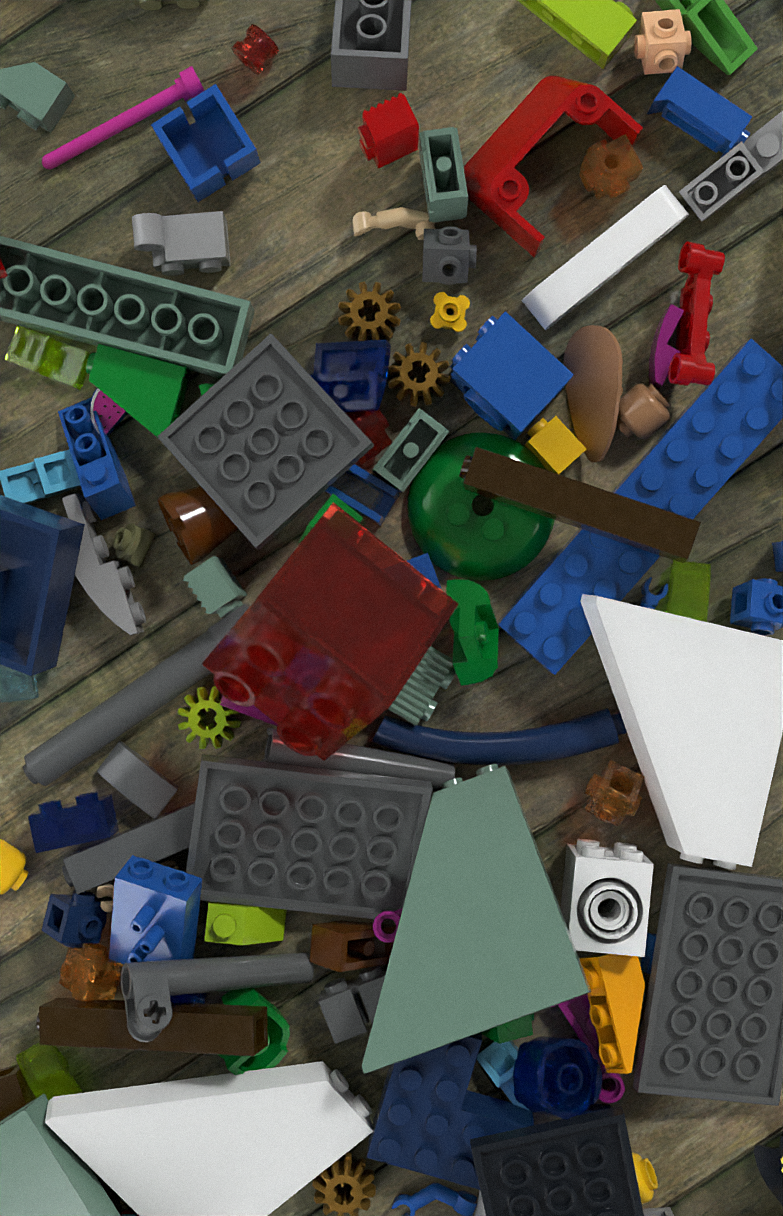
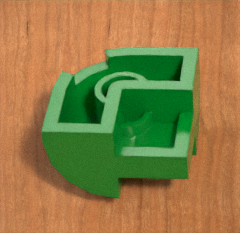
(474, 632)
(277, 1034)

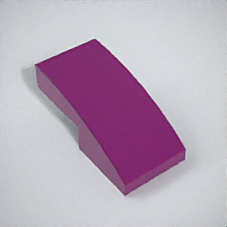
(661, 352)

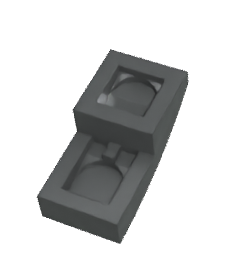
(137, 780)

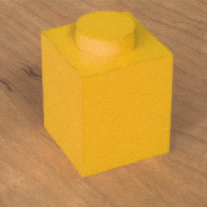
(554, 444)

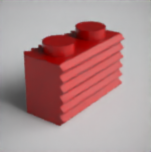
(389, 131)

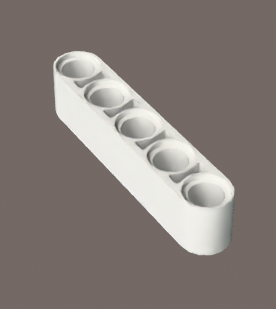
(605, 257)

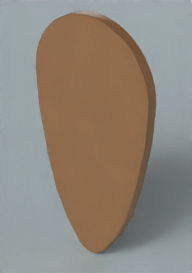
(595, 387)

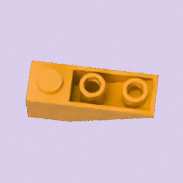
(615, 1006)

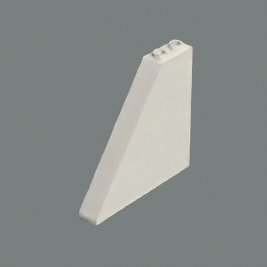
(699, 719)
(214, 1139)

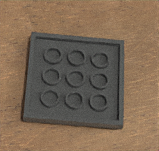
(265, 441)

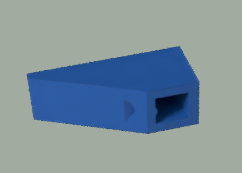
(96, 462)

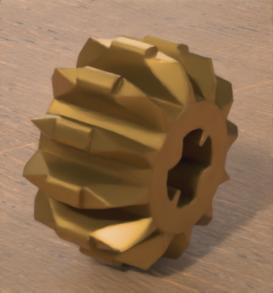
(356, 309)
(405, 371)
(348, 1199)

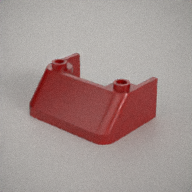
(491, 172)

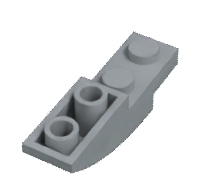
(736, 170)
(104, 582)

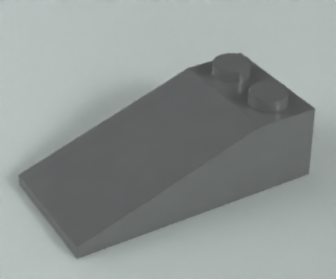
(371, 44)

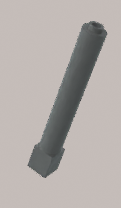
(126, 707)

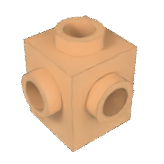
(662, 41)

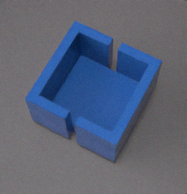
(210, 146)

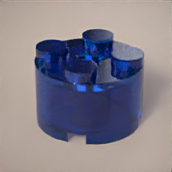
(556, 1076)

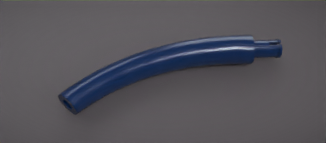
(507, 747)

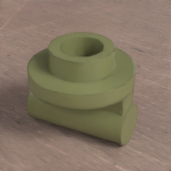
(133, 543)

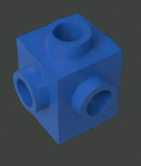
(758, 606)

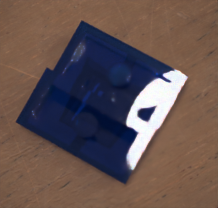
(353, 372)

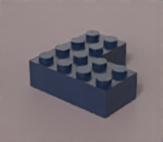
(35, 584)
(431, 1115)

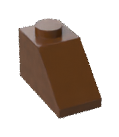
(349, 945)

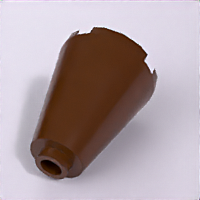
(195, 522)

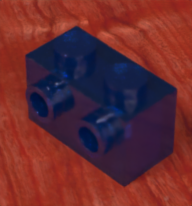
(73, 823)

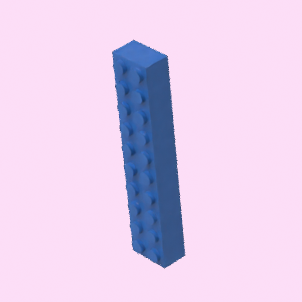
(673, 475)

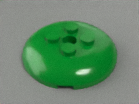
(450, 529)

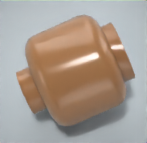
(642, 411)

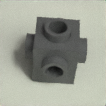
(447, 255)

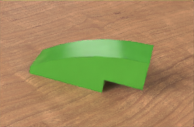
(714, 31)

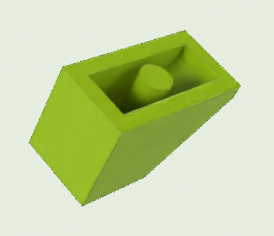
(244, 924)

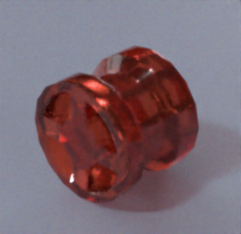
(255, 49)

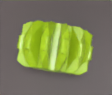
(196, 718)

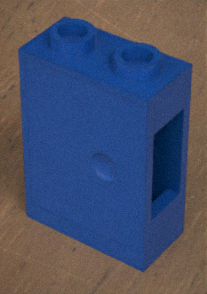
(154, 913)

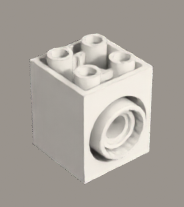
(604, 873)

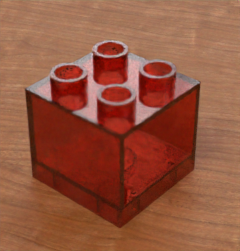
(330, 636)

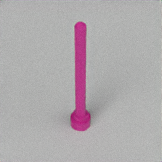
(186, 87)

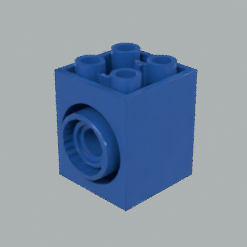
(508, 375)

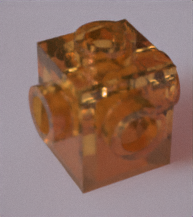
(610, 167)
(614, 793)
(90, 973)

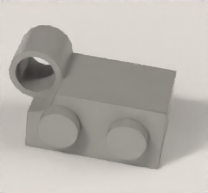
(183, 241)

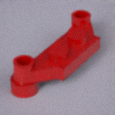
(697, 302)

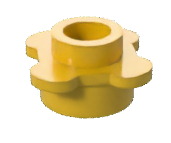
(442, 319)

